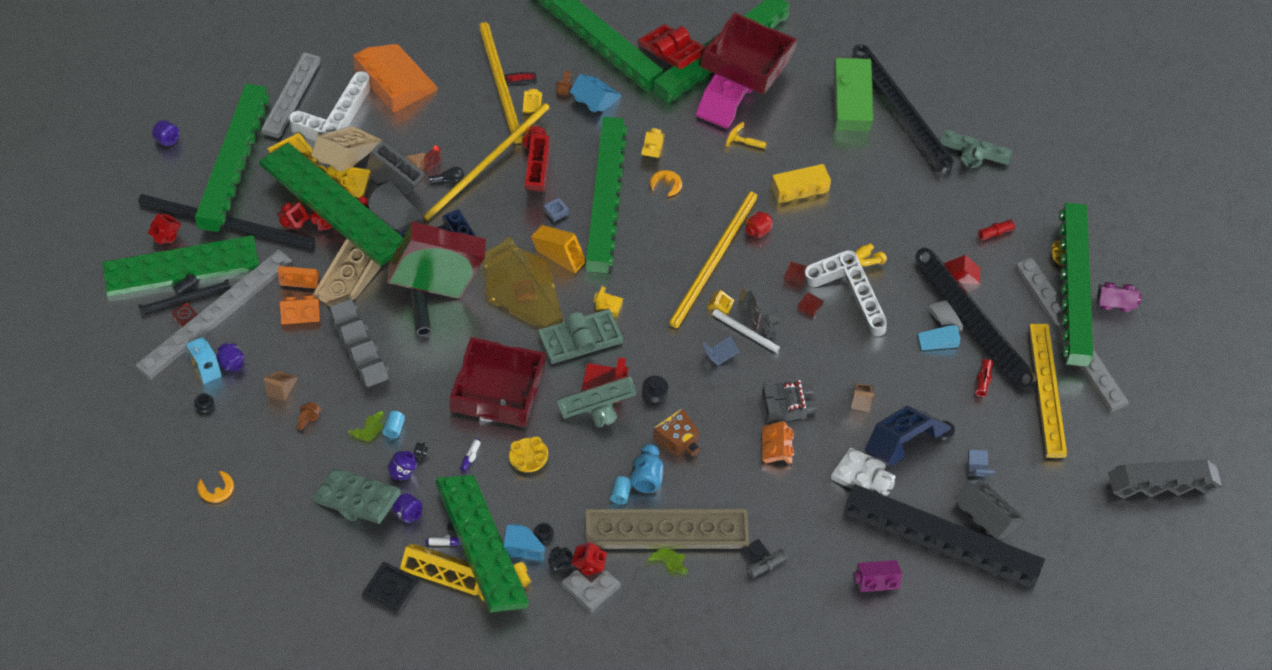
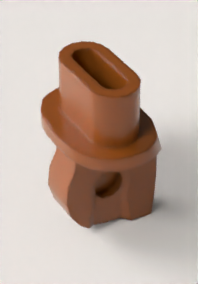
(564, 86)
(309, 412)

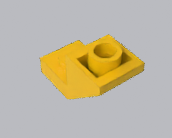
(653, 143)

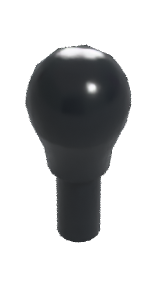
(453, 175)

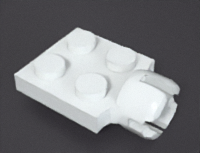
(863, 471)

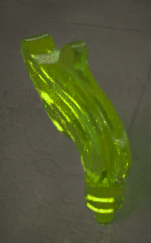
(371, 428)
(672, 559)

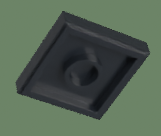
(390, 588)

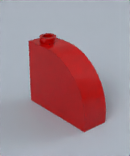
(538, 163)

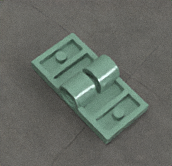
(580, 335)
(356, 496)

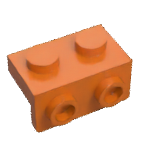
(298, 277)
(299, 311)
(777, 443)

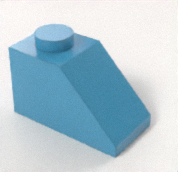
(523, 543)

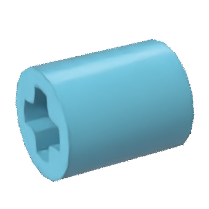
(393, 424)
(620, 490)

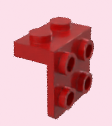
(599, 374)

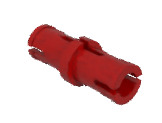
(996, 230)
(982, 387)

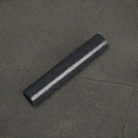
(420, 312)

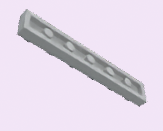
(291, 95)

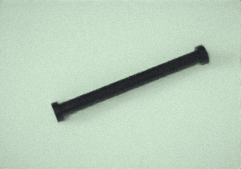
(184, 297)

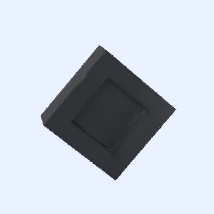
(755, 551)

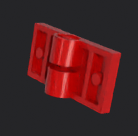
(672, 45)

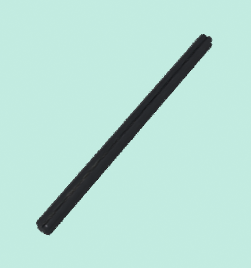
(230, 222)

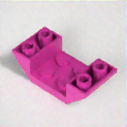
(721, 101)

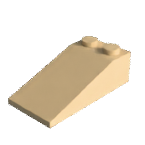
(344, 147)
(346, 275)

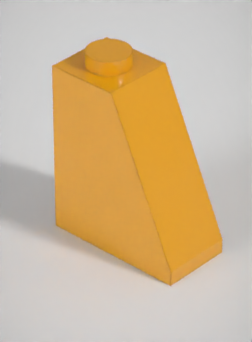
(560, 247)

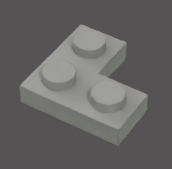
(589, 593)

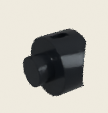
(655, 389)

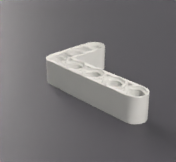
(341, 115)
(856, 285)

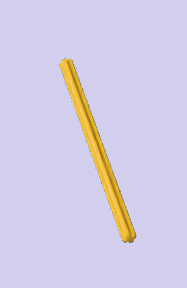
(712, 260)

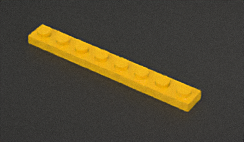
(1047, 391)

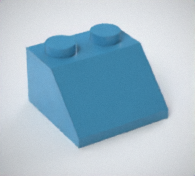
(594, 93)

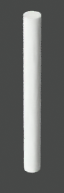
(745, 330)

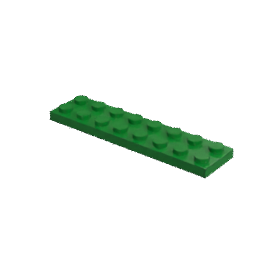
(173, 265)
(482, 543)

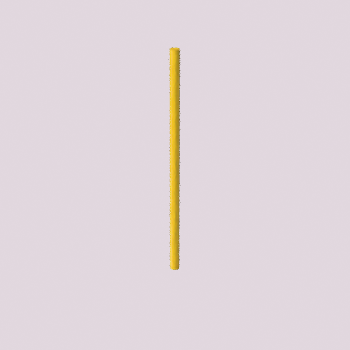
(483, 164)

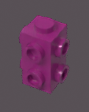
(1120, 297)
(878, 576)

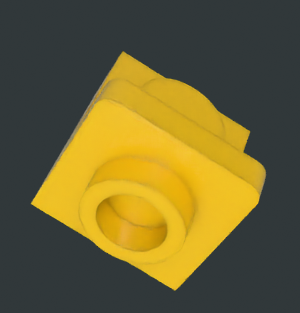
(532, 101)
(606, 301)

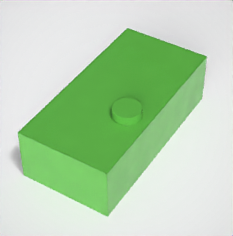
(853, 94)

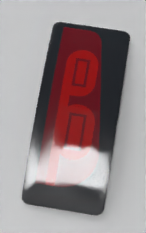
(520, 77)

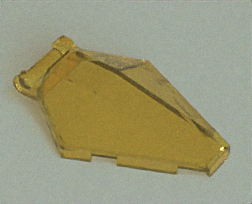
(521, 284)

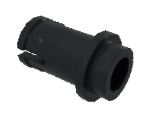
(184, 285)

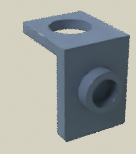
(721, 351)
(978, 464)

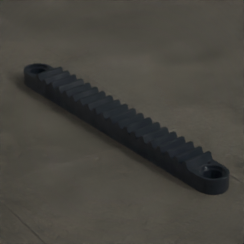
(905, 112)
(976, 318)

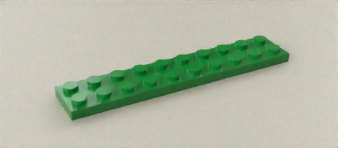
(333, 203)

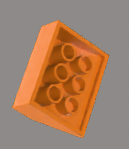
(393, 75)

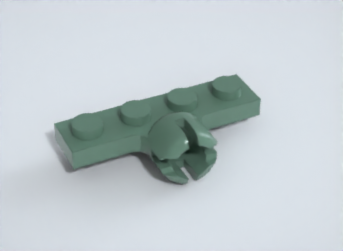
(975, 150)
(598, 401)

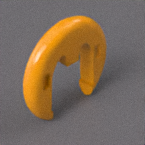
(669, 176)
(219, 495)

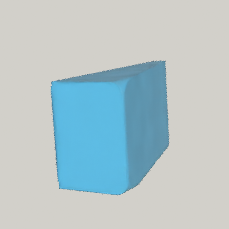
(940, 338)

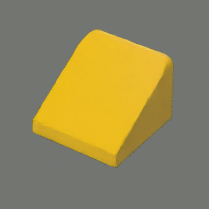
(721, 302)

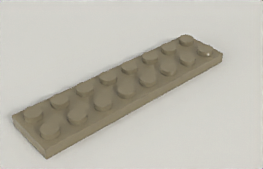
(667, 528)

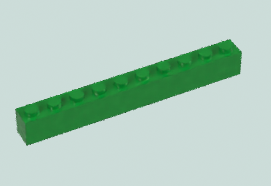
(605, 41)
(676, 81)
(232, 158)
(605, 197)
(1076, 285)

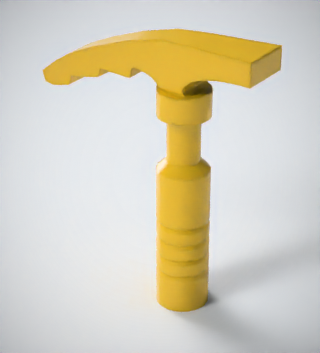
(748, 141)

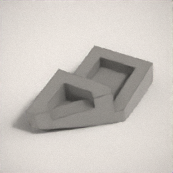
(944, 312)

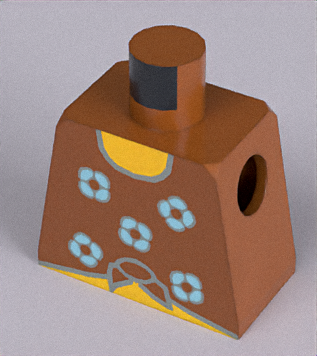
(678, 434)

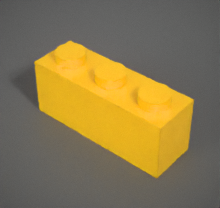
(800, 183)

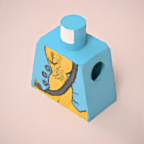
(199, 354)

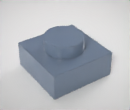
(556, 209)

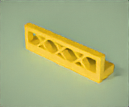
(439, 560)

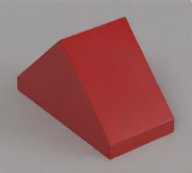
(964, 270)

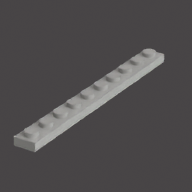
(1051, 305)
(213, 315)

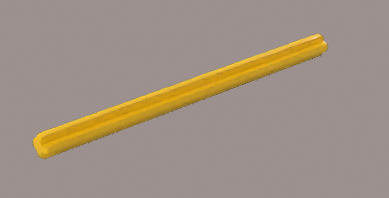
(499, 79)

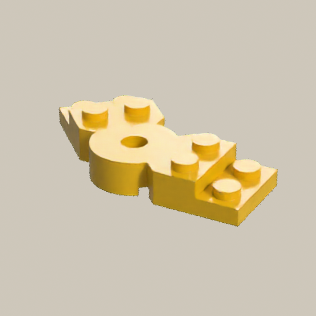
(352, 180)

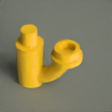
(865, 251)

